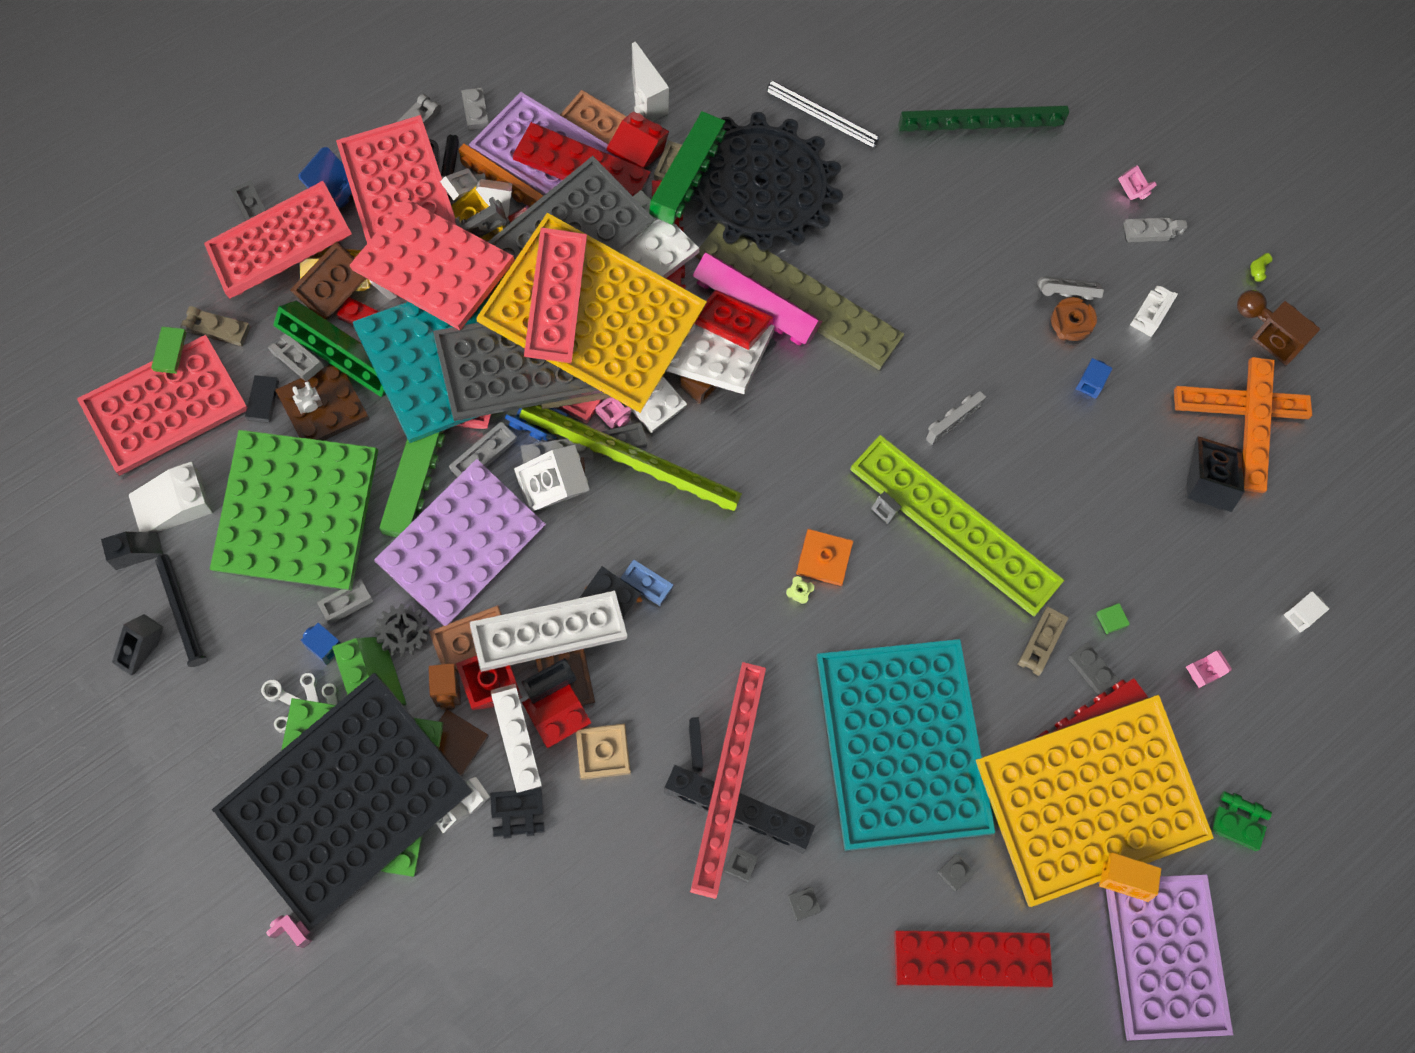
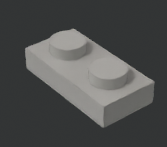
(475, 108)
(345, 602)

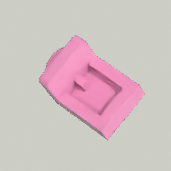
(1136, 184)
(613, 413)
(1209, 668)
(295, 930)

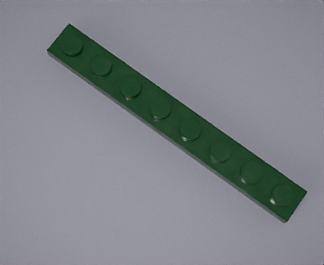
(983, 118)

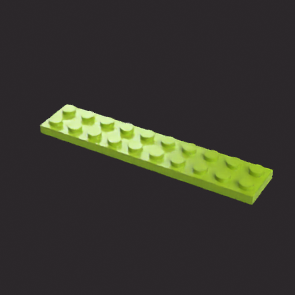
(957, 525)

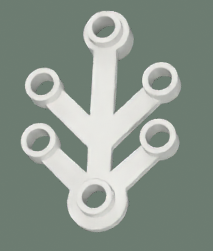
(286, 697)

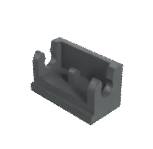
(485, 220)

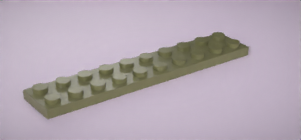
(841, 319)

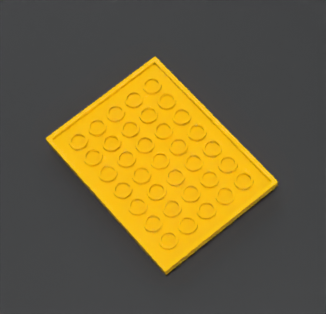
(625, 318)
(1091, 794)

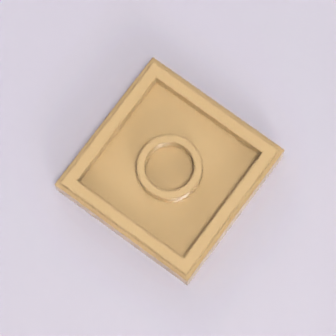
(603, 751)

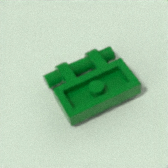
(1236, 827)

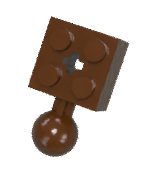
(1283, 331)

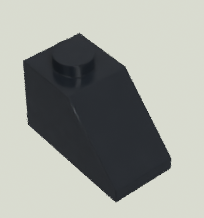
(131, 548)
(136, 643)

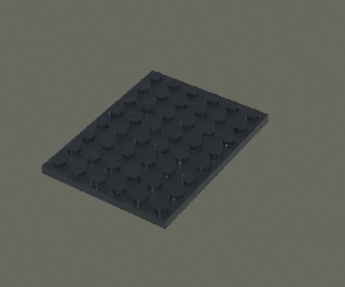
(342, 801)

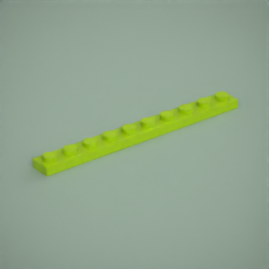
(632, 456)

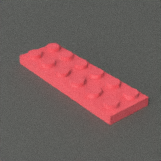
(555, 295)

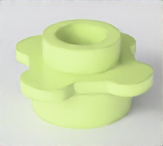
(793, 592)

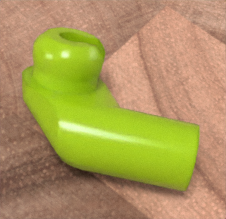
(1258, 267)

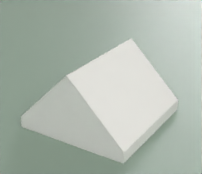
(499, 190)

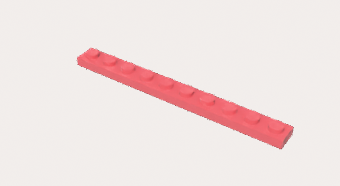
(728, 782)

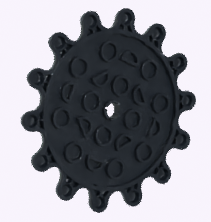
(793, 186)

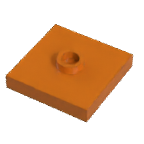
(824, 557)

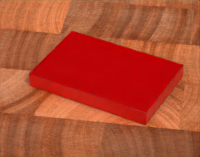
(733, 320)

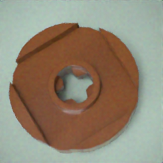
(1073, 331)

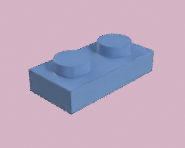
(647, 582)

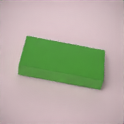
(169, 350)

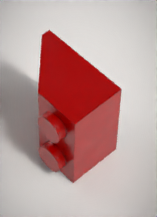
(638, 140)
(479, 684)
(557, 715)

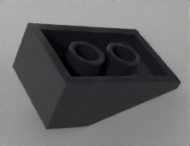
(1215, 475)

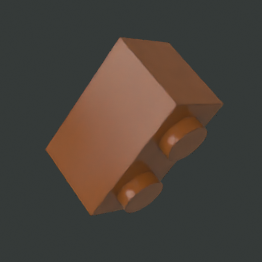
(444, 686)

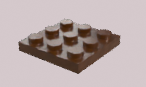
(339, 410)

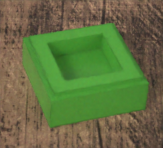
(1112, 618)

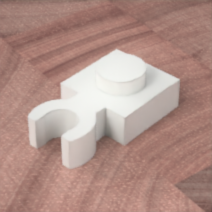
(306, 398)

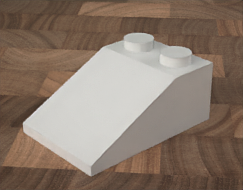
(649, 87)
(552, 478)
(170, 499)

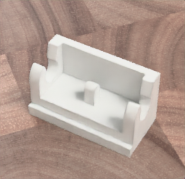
(1153, 310)

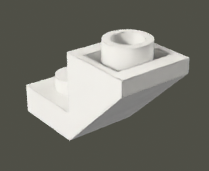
(466, 807)

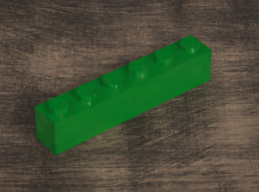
(687, 168)
(328, 343)

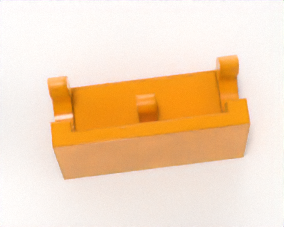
(1130, 877)

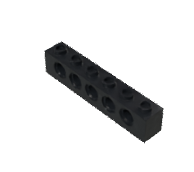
(749, 812)

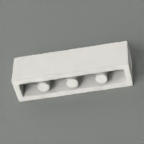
(515, 738)

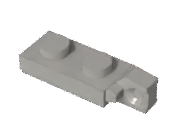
(1153, 229)

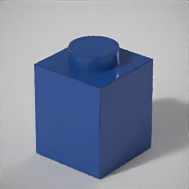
(1094, 378)
(320, 642)

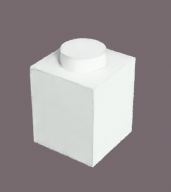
(1306, 611)

